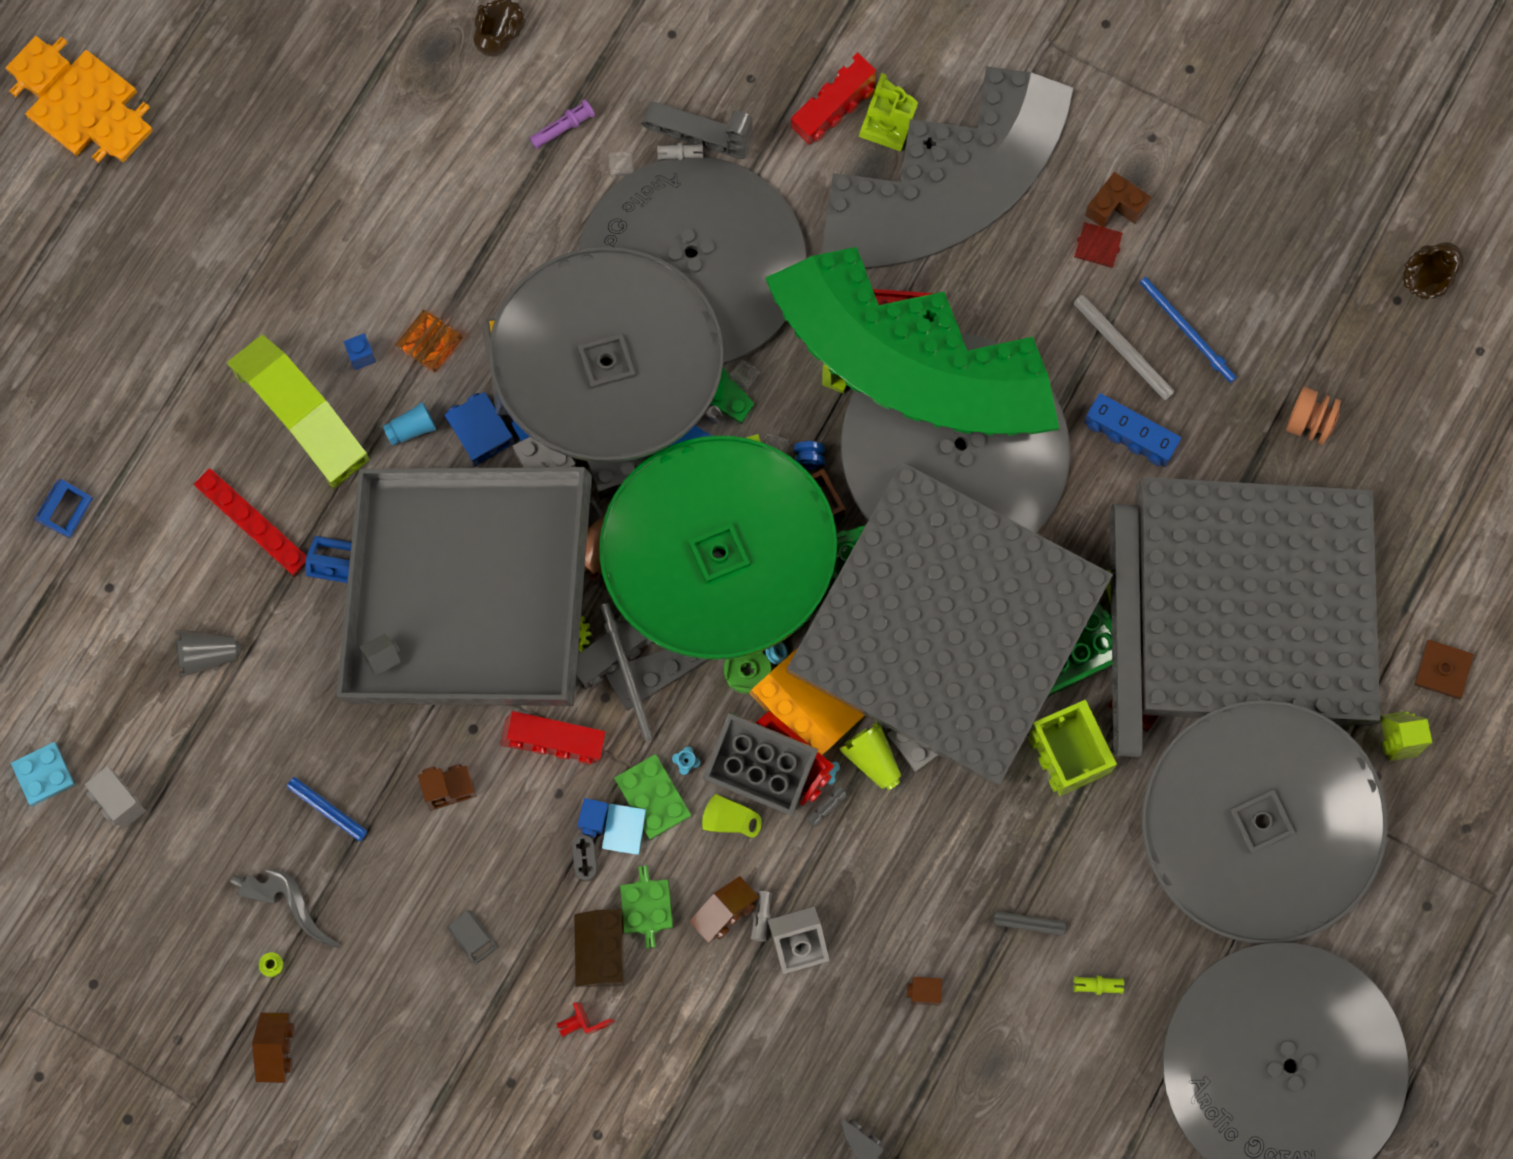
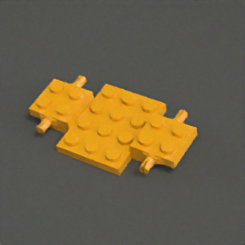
(79, 100)

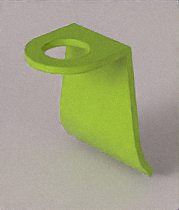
(729, 817)

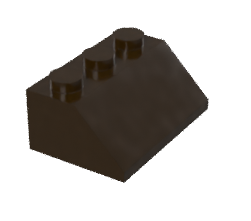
(599, 948)

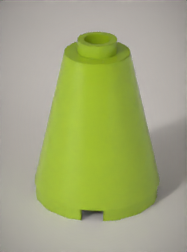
(873, 756)

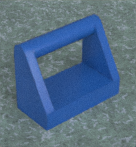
(53, 500)
(328, 567)

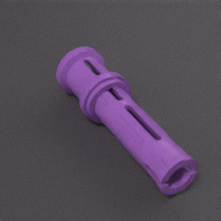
(570, 119)

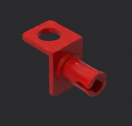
(579, 1021)

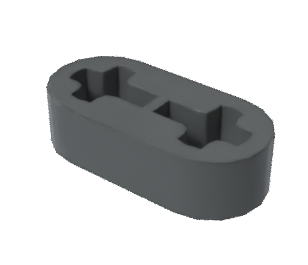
(590, 857)

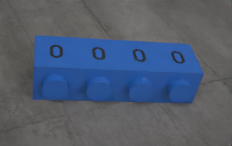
(1132, 430)

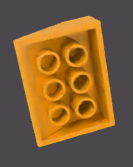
(803, 708)

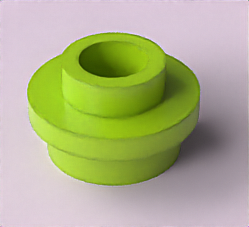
(277, 967)

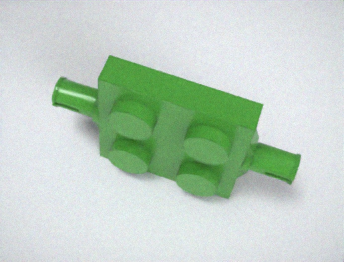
(646, 907)

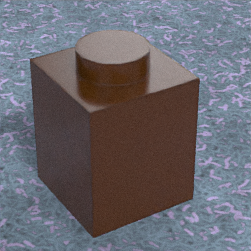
(925, 991)

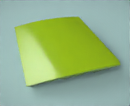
(888, 115)

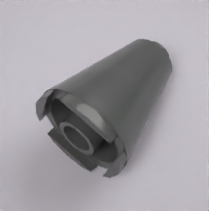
(204, 651)

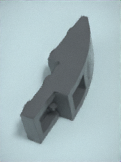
(861, 1145)

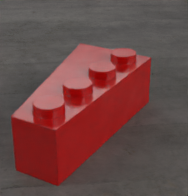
(835, 100)
(552, 738)

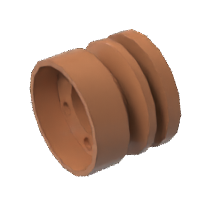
(1313, 415)

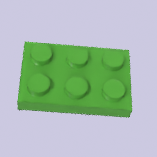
(651, 789)

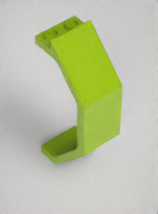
(300, 409)

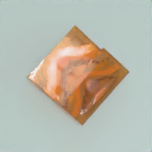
(429, 341)

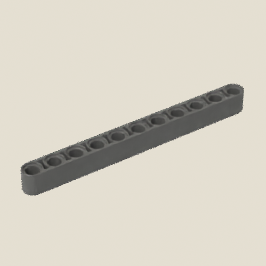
(1125, 631)

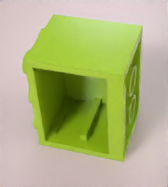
(1071, 748)

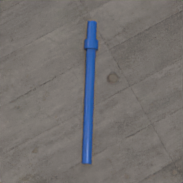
(1217, 362)

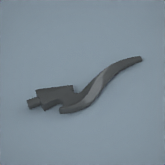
(281, 883)

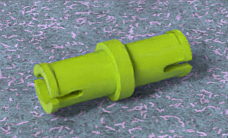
(1098, 985)

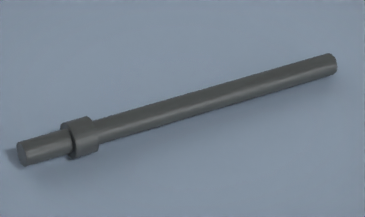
(612, 628)

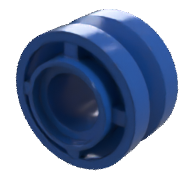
(810, 454)

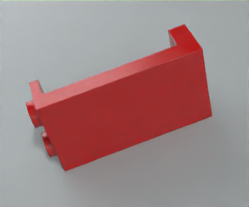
(821, 768)

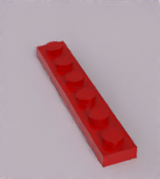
(251, 522)

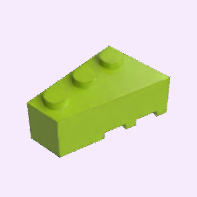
(1404, 735)

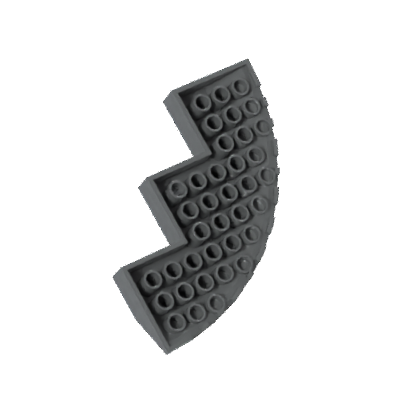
(958, 182)

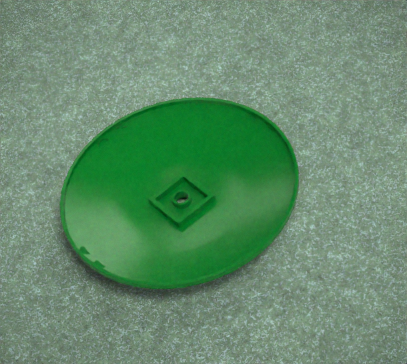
(710, 498)

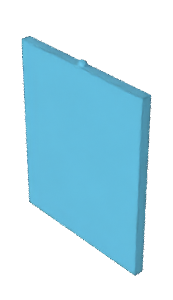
(624, 829)

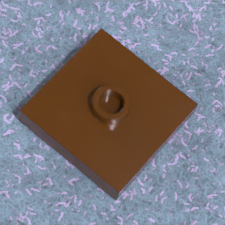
(1444, 669)

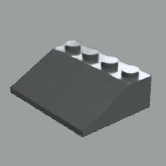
(760, 764)

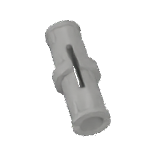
(680, 151)
(761, 916)

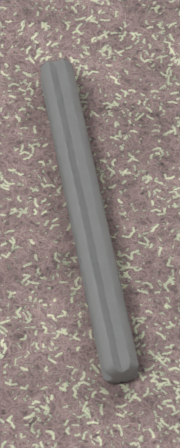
(1124, 347)

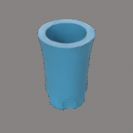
(410, 425)

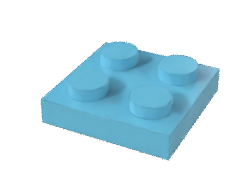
(43, 774)

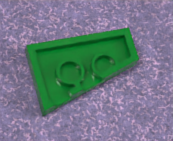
(732, 399)

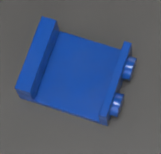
(479, 428)

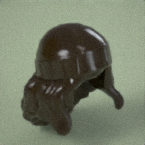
(497, 26)
(1433, 270)

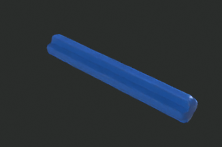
(327, 809)

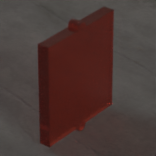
(1098, 245)

